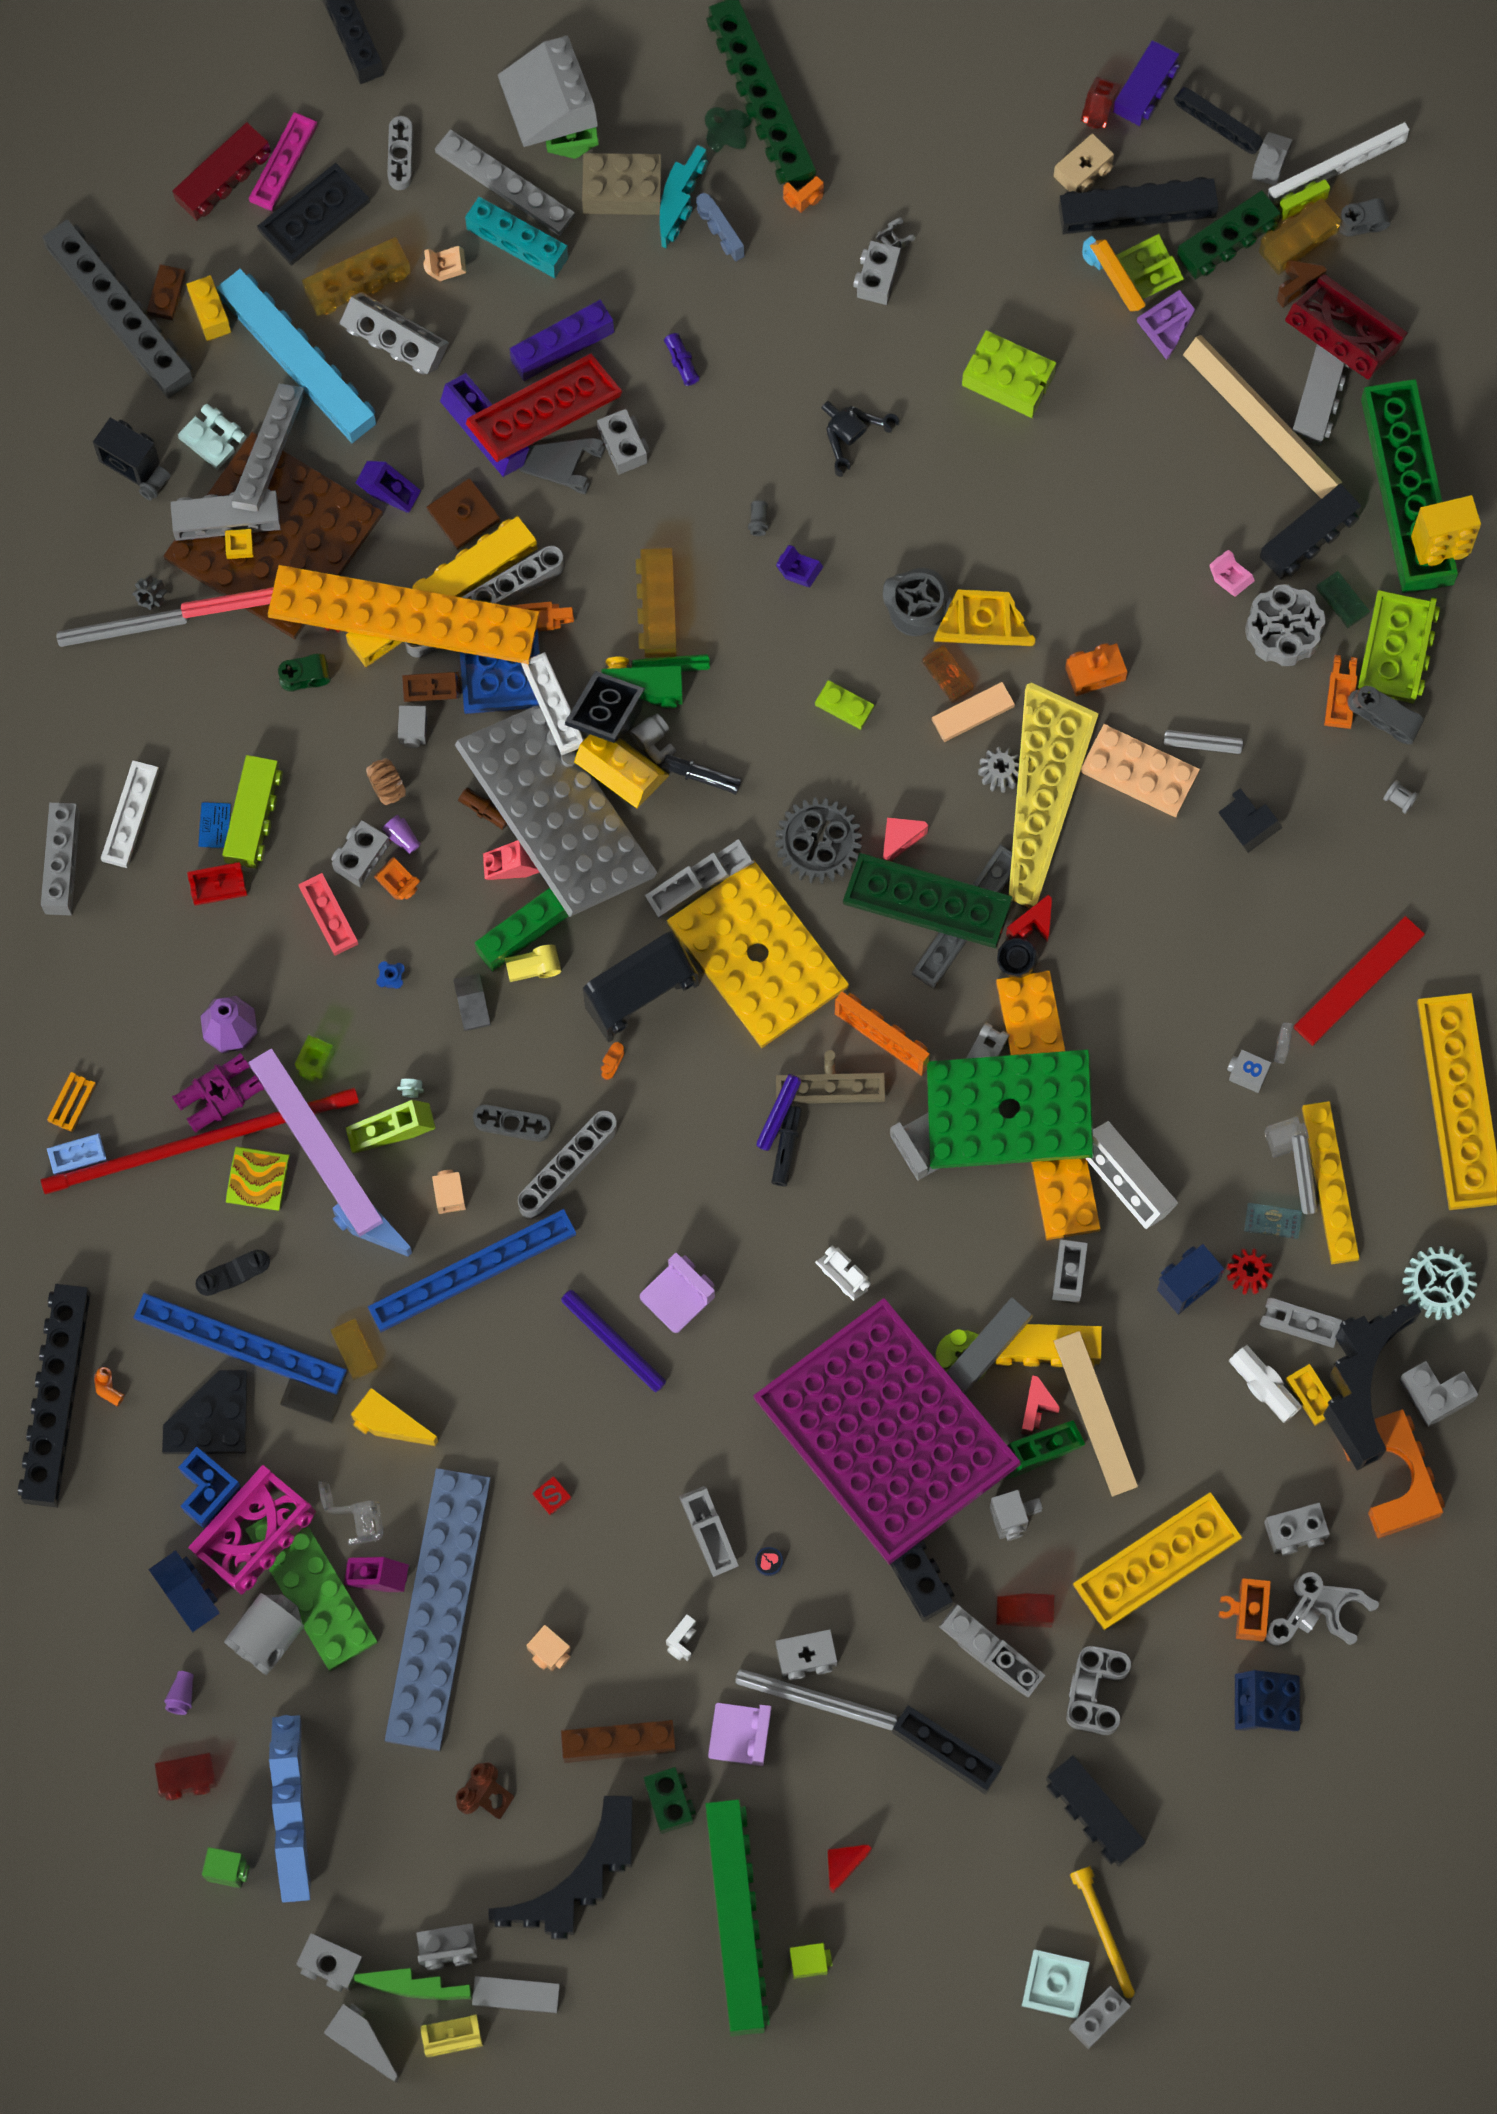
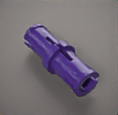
(681, 359)

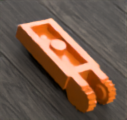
(1339, 689)

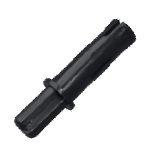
(700, 773)
(786, 1146)

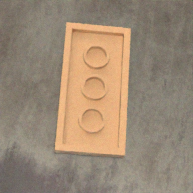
(1139, 770)

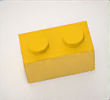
(208, 308)

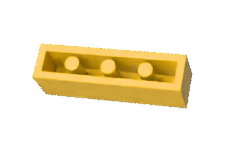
(1036, 1344)

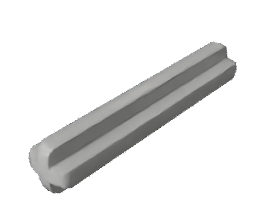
(1203, 741)
(1304, 1173)

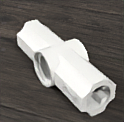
(1265, 1383)

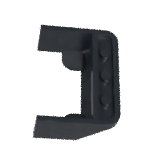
(638, 981)

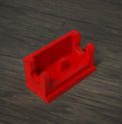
(217, 883)

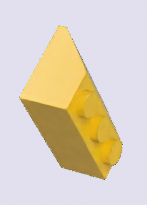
(620, 768)

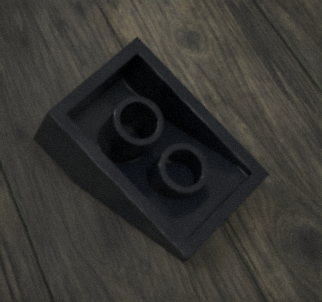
(606, 707)

